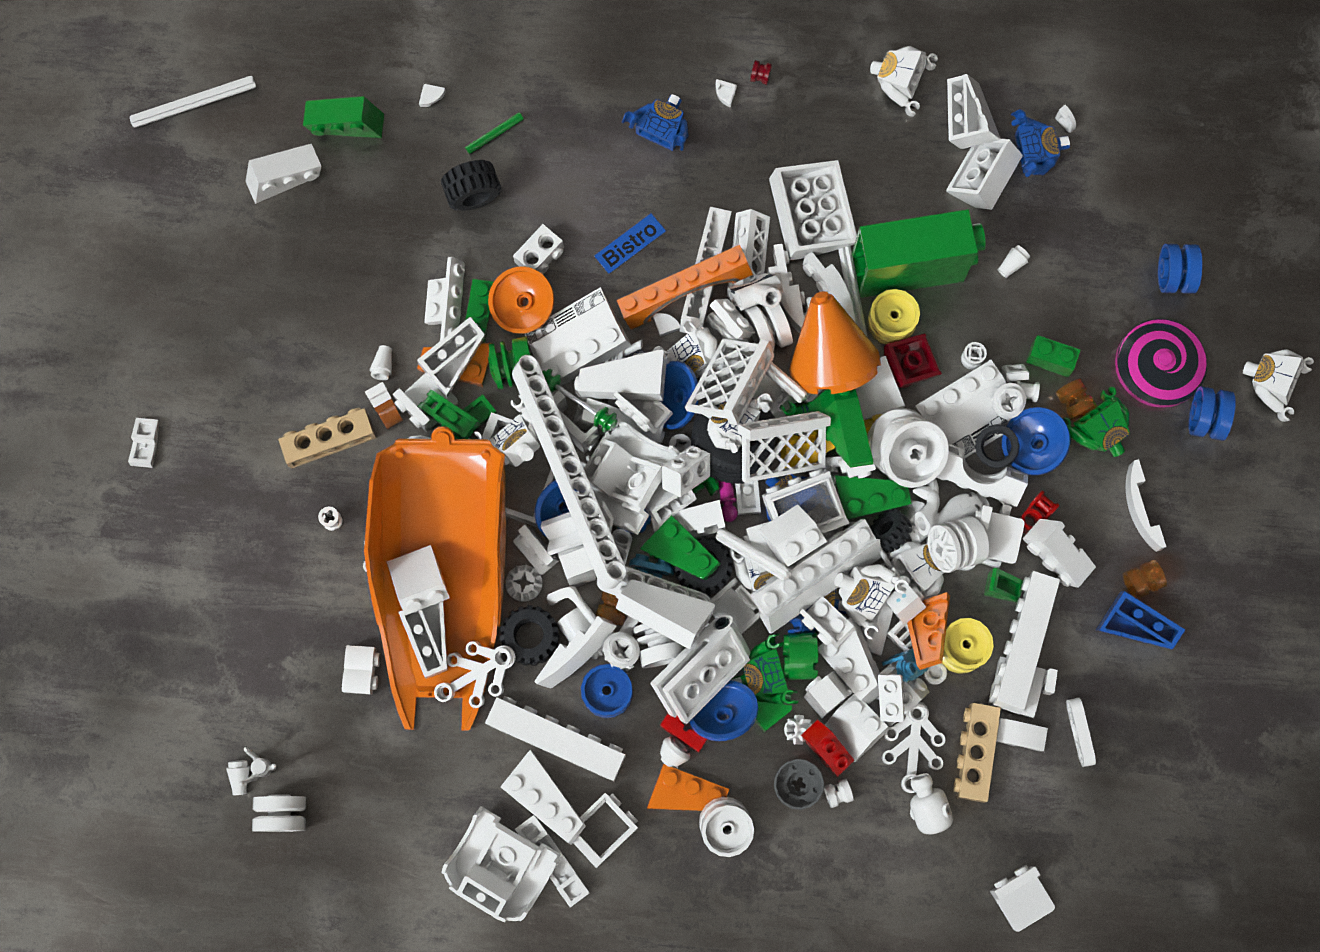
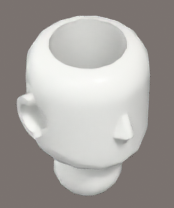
(929, 806)

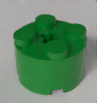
(801, 656)

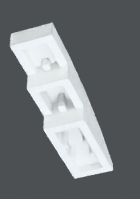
(571, 657)

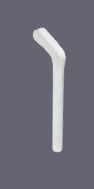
(573, 594)

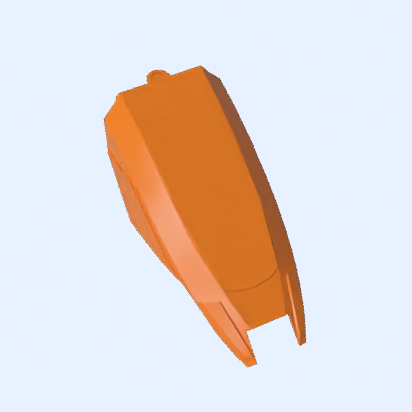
(448, 498)

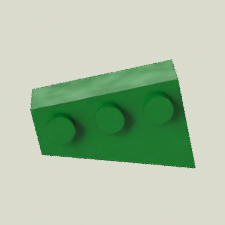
(344, 117)
(869, 495)

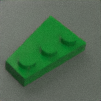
(680, 548)

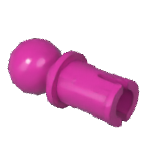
(727, 499)

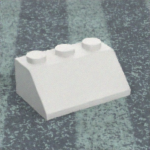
(985, 173)

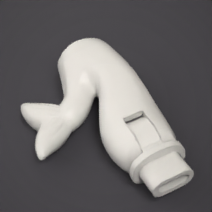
(957, 507)

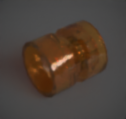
(1071, 392)
(1147, 578)
(608, 609)

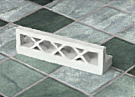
(744, 234)

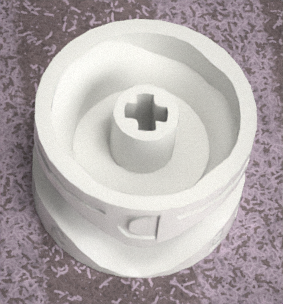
(908, 447)

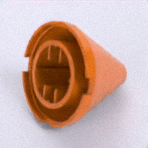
(832, 350)

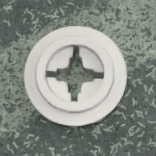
(1016, 405)
(530, 591)
(622, 640)

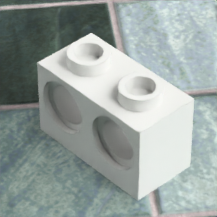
(533, 249)
(686, 471)

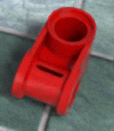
(1038, 509)

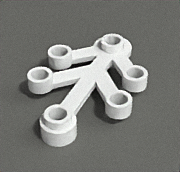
(478, 673)
(914, 743)

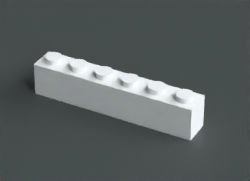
(1025, 643)
(555, 739)

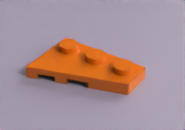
(476, 369)
(929, 631)
(683, 791)

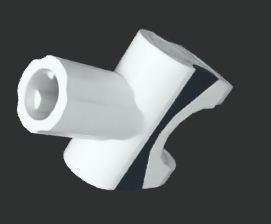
(764, 291)

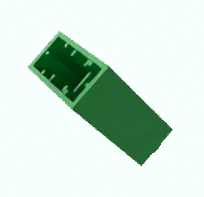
(916, 252)

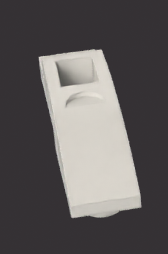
(828, 280)
(792, 298)

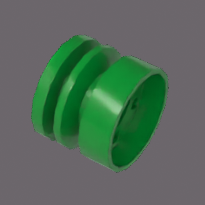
(503, 362)

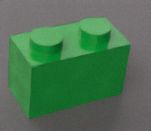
(1053, 356)

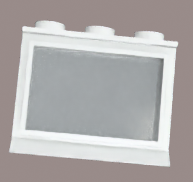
(814, 495)

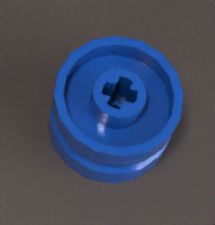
(1180, 268)
(1212, 413)
(607, 705)

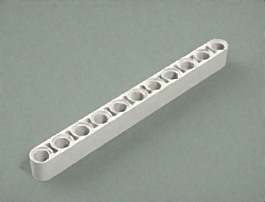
(570, 480)

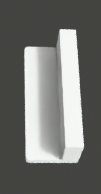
(563, 532)

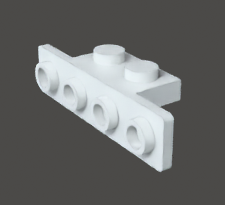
(445, 298)

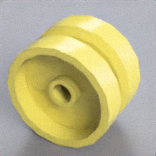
(889, 305)
(973, 636)

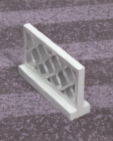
(746, 382)
(778, 428)

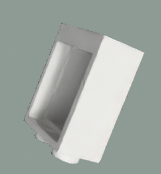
(628, 818)

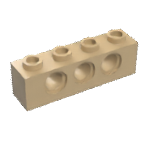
(292, 440)
(989, 718)

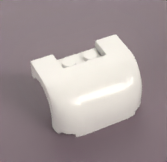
(626, 474)
(499, 868)

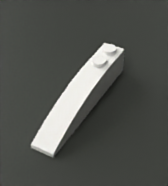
(712, 243)

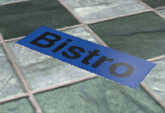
(629, 243)

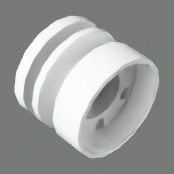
(958, 544)
(660, 648)

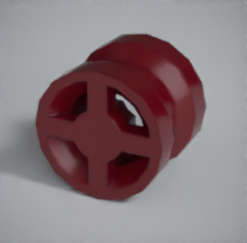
(760, 72)

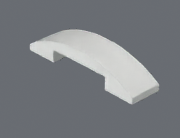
(1152, 535)
(563, 876)

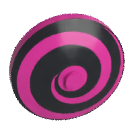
(1161, 363)

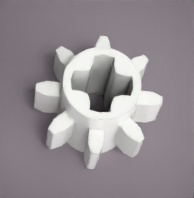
(796, 727)

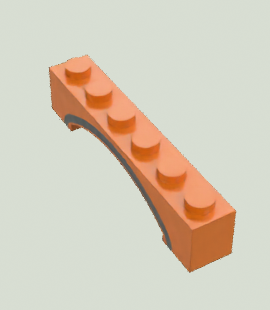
(722, 268)

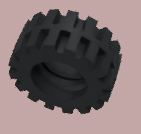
(891, 529)

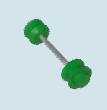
(601, 417)

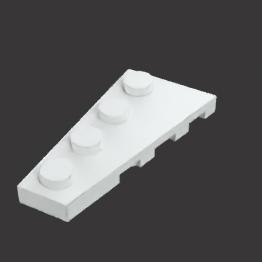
(542, 797)

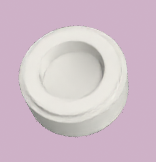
(935, 674)

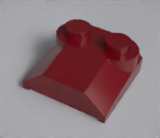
(911, 361)

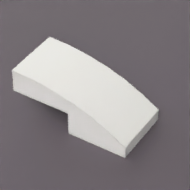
(144, 442)
(1021, 734)

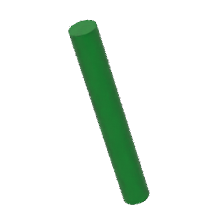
(494, 133)

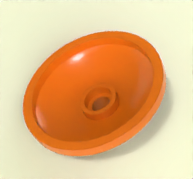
(510, 291)

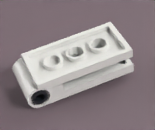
(703, 669)

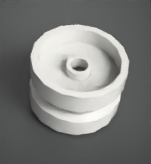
(769, 325)
(279, 813)
(733, 838)

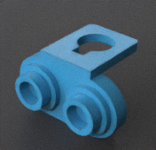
(658, 569)
(906, 665)

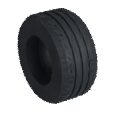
(723, 463)

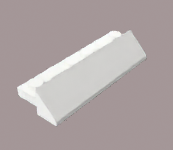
(815, 574)

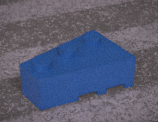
(1139, 622)

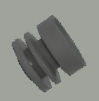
(805, 796)

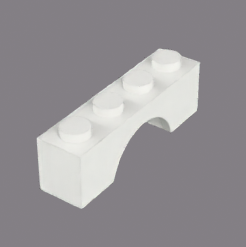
(1005, 486)

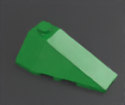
(847, 426)

